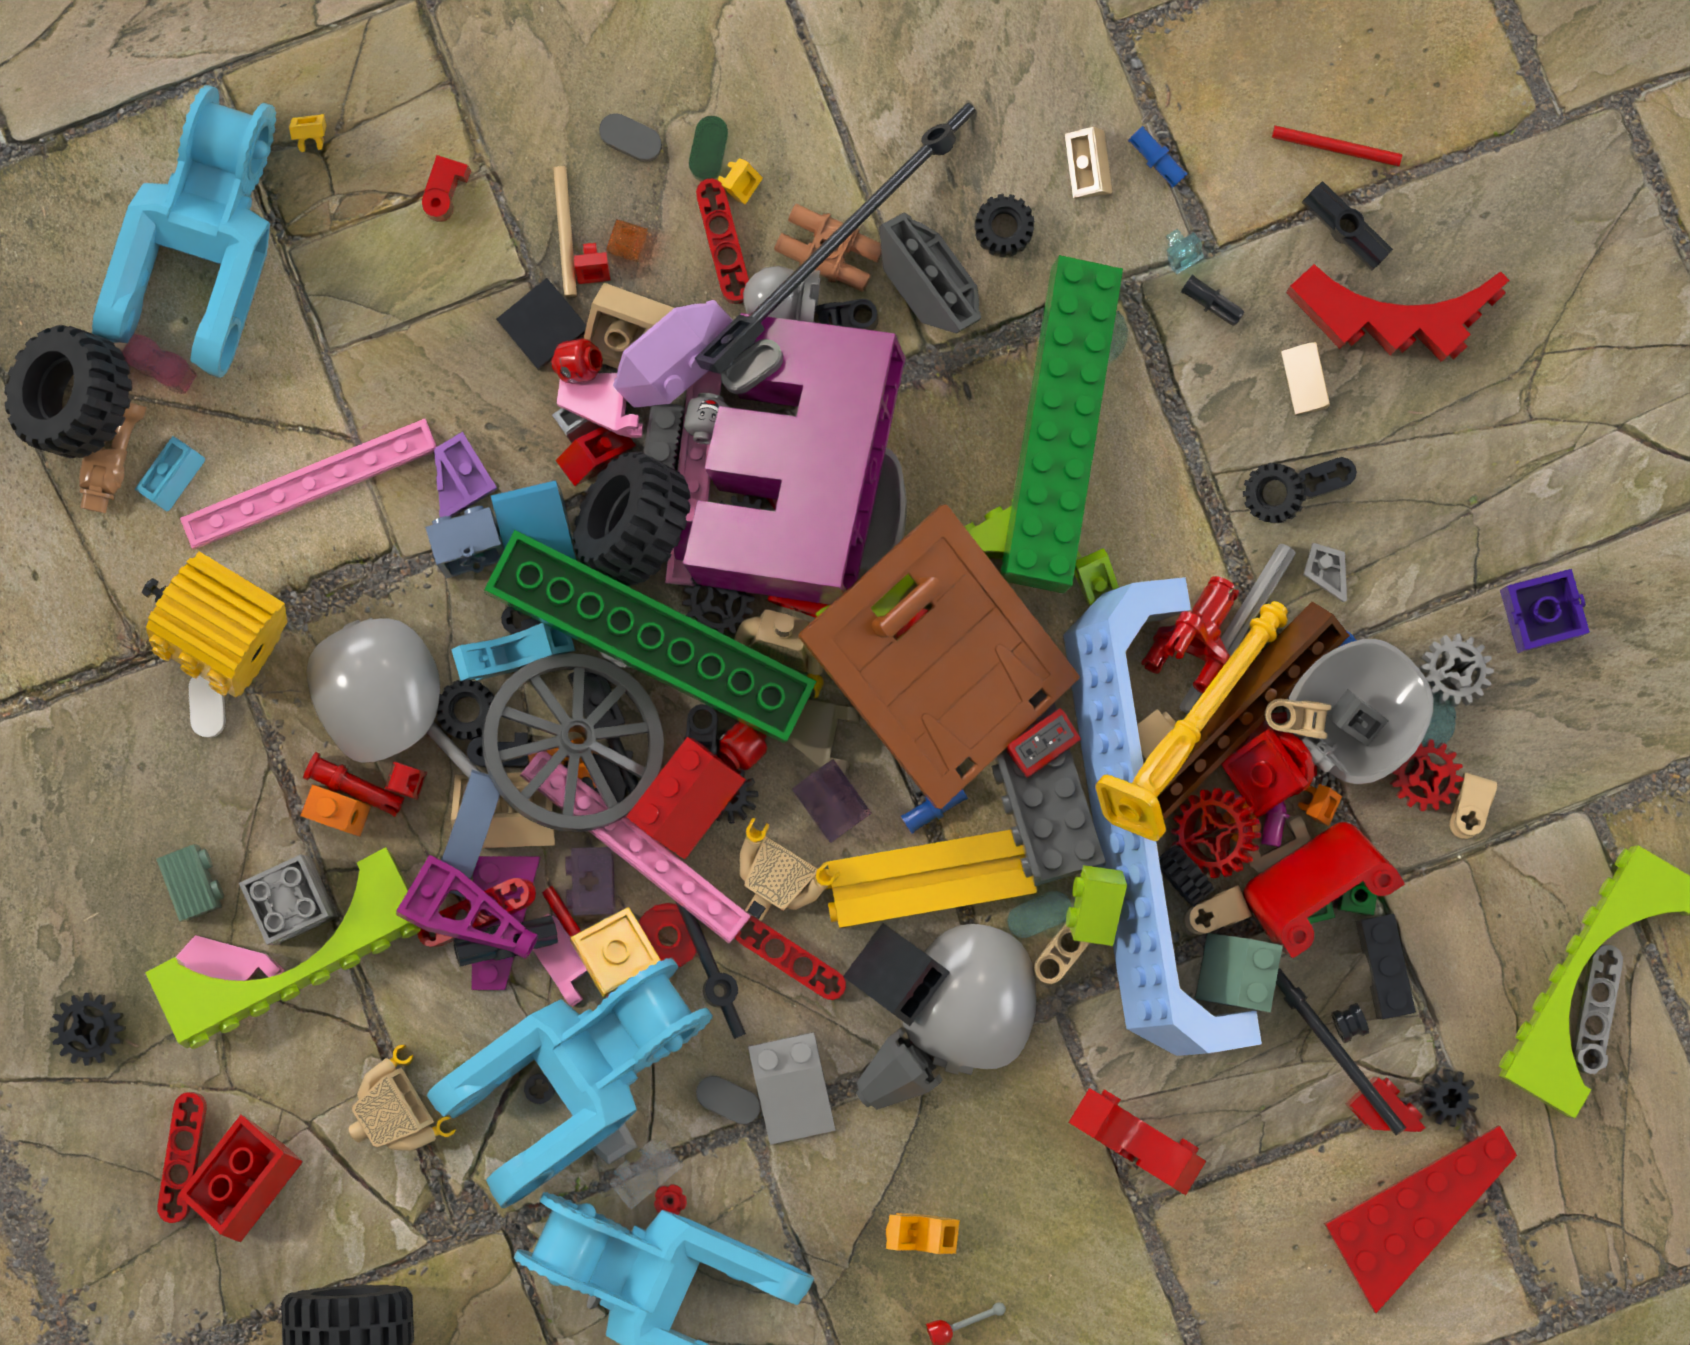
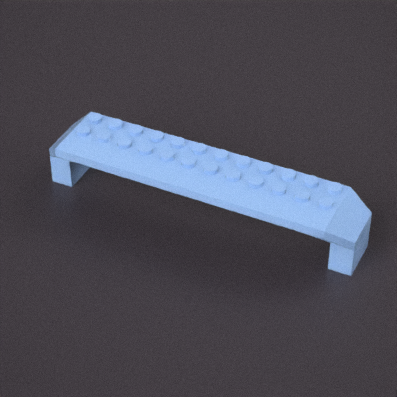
(1111, 746)

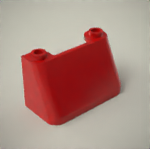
(1312, 879)

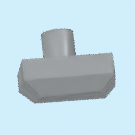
(1327, 570)
(616, 1145)

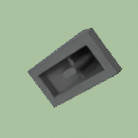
(1357, 718)

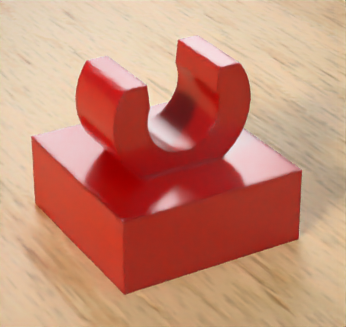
(592, 265)

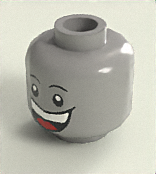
(702, 415)

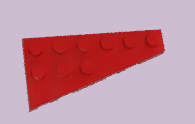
(1403, 1224)

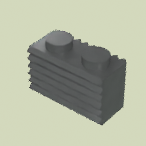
(664, 433)

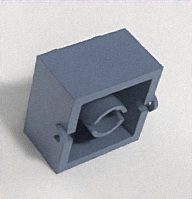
(465, 541)

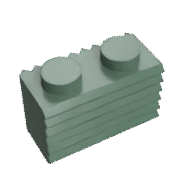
(190, 882)

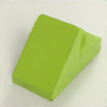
(1095, 575)

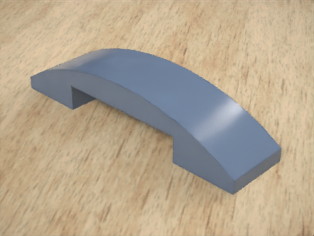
(471, 824)

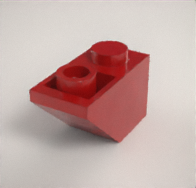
(1371, 1119)

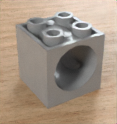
(288, 900)

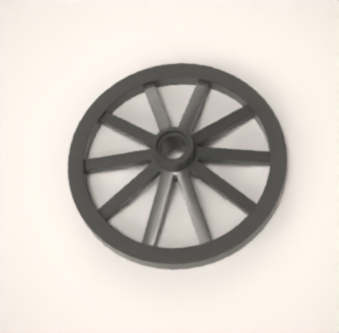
(625, 684)

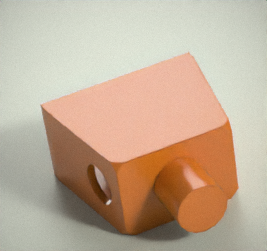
(335, 810)

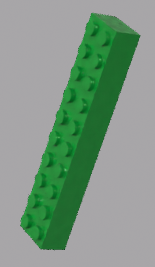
(1061, 424)
(649, 636)

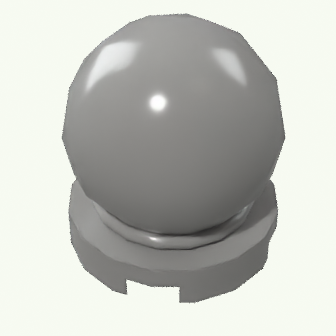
(797, 306)

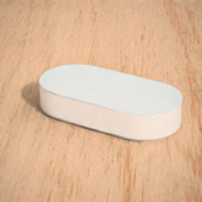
(206, 708)

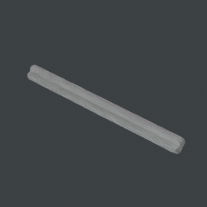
(1249, 610)

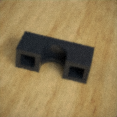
(1389, 975)

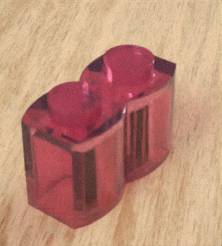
(162, 365)

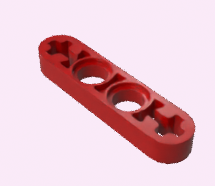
(722, 241)
(497, 892)
(791, 954)
(175, 1155)

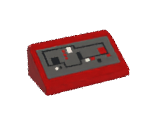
(1043, 743)

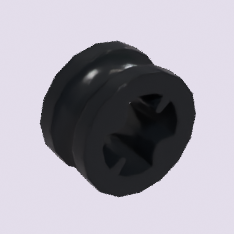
(532, 1082)

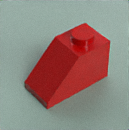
(592, 453)

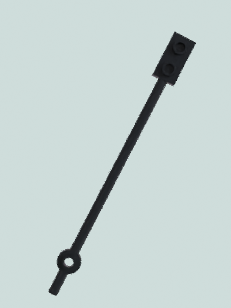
(745, 329)
(595, 691)

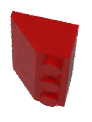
(686, 798)
(240, 1179)

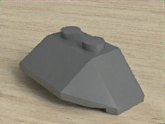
(928, 275)

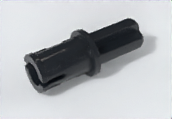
(1212, 300)

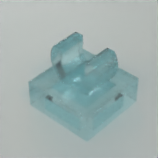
(1183, 251)

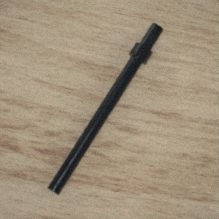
(1297, 1000)

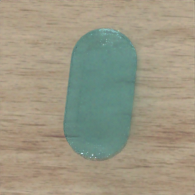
(1038, 914)

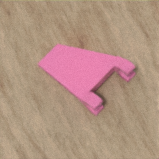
(600, 404)
(225, 960)
(563, 964)

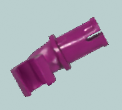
(1273, 824)

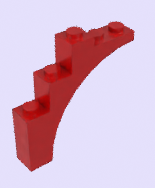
(1437, 325)

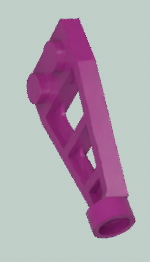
(429, 891)

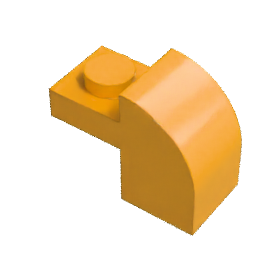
(922, 1233)

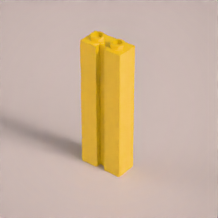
(927, 879)

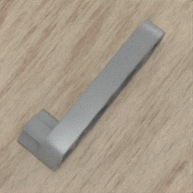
(1603, 1010)

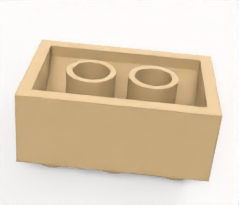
(619, 320)
(507, 825)

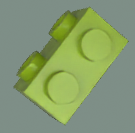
(1096, 905)

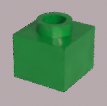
(1349, 904)

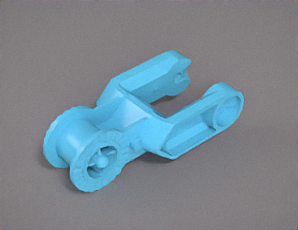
(202, 215)
(587, 1061)
(647, 1271)

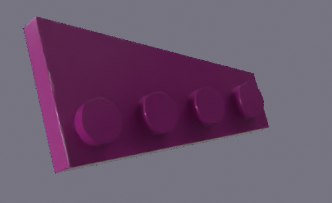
(487, 874)

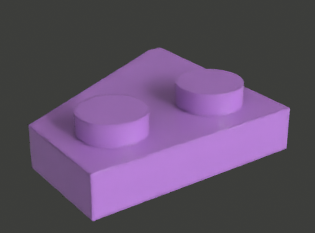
(460, 476)

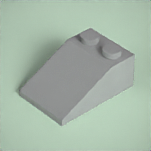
(791, 1088)

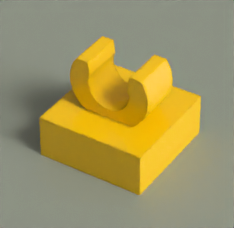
(308, 127)
(741, 180)

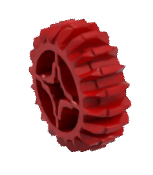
(1210, 821)

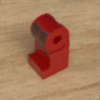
(442, 186)
(405, 780)

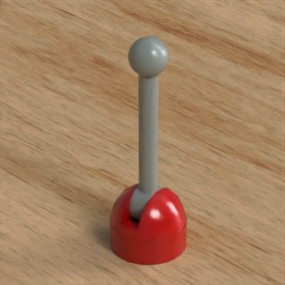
(942, 1332)

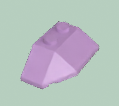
(662, 359)

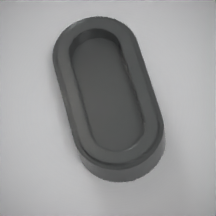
(630, 137)
(752, 366)
(728, 1099)

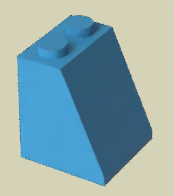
(536, 513)

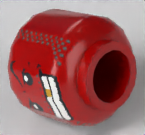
(742, 746)

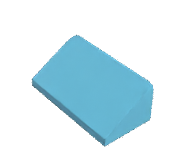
(170, 473)

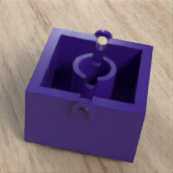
(1544, 611)

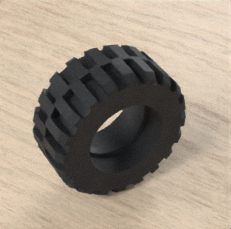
(39, 386)
(631, 518)
(348, 1316)

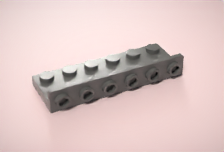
(1049, 814)

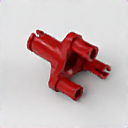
(1197, 633)

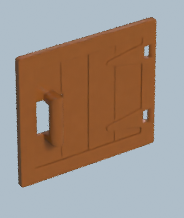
(958, 674)

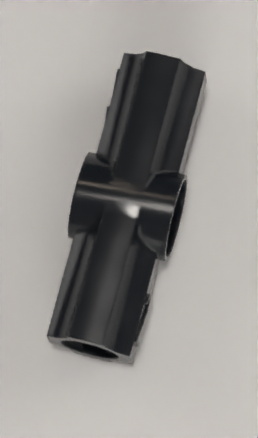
(1331, 210)
(471, 952)

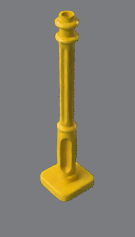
(1136, 804)

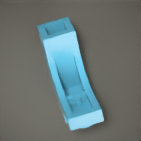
(510, 652)

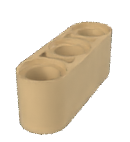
(1056, 953)

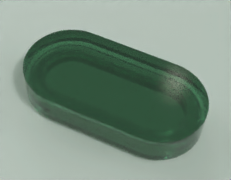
(708, 148)

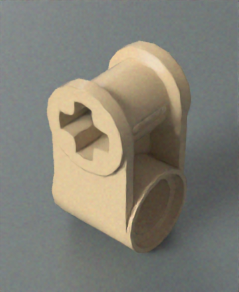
(1300, 717)
(1473, 801)
(1221, 910)

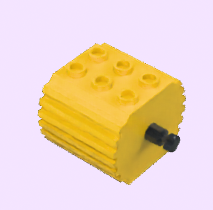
(214, 624)

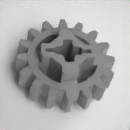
(1459, 682)

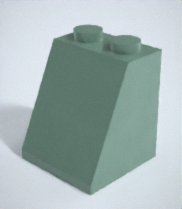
(1239, 972)

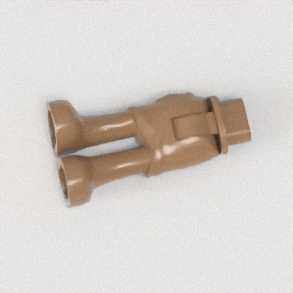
(104, 470)

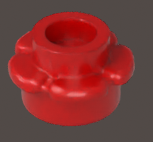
(674, 1192)

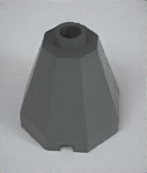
(897, 1073)

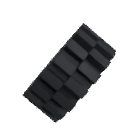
(1009, 206)
(1293, 499)
(447, 703)
(1185, 875)

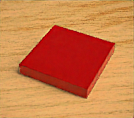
(1264, 772)

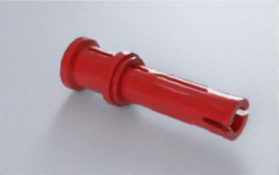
(340, 779)

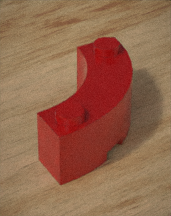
(1132, 1138)

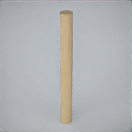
(565, 231)

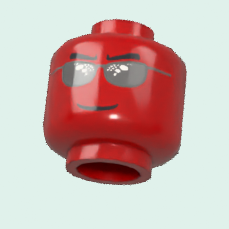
(577, 361)

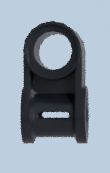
(844, 312)
(707, 736)

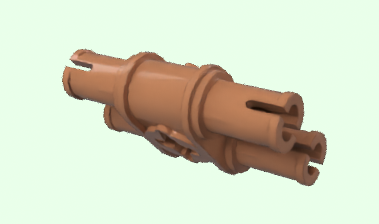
(834, 266)

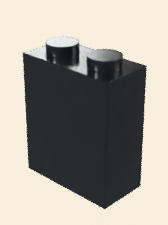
(896, 974)

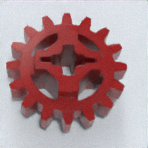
(1431, 791)

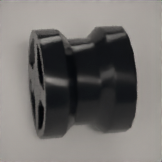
(1350, 1022)

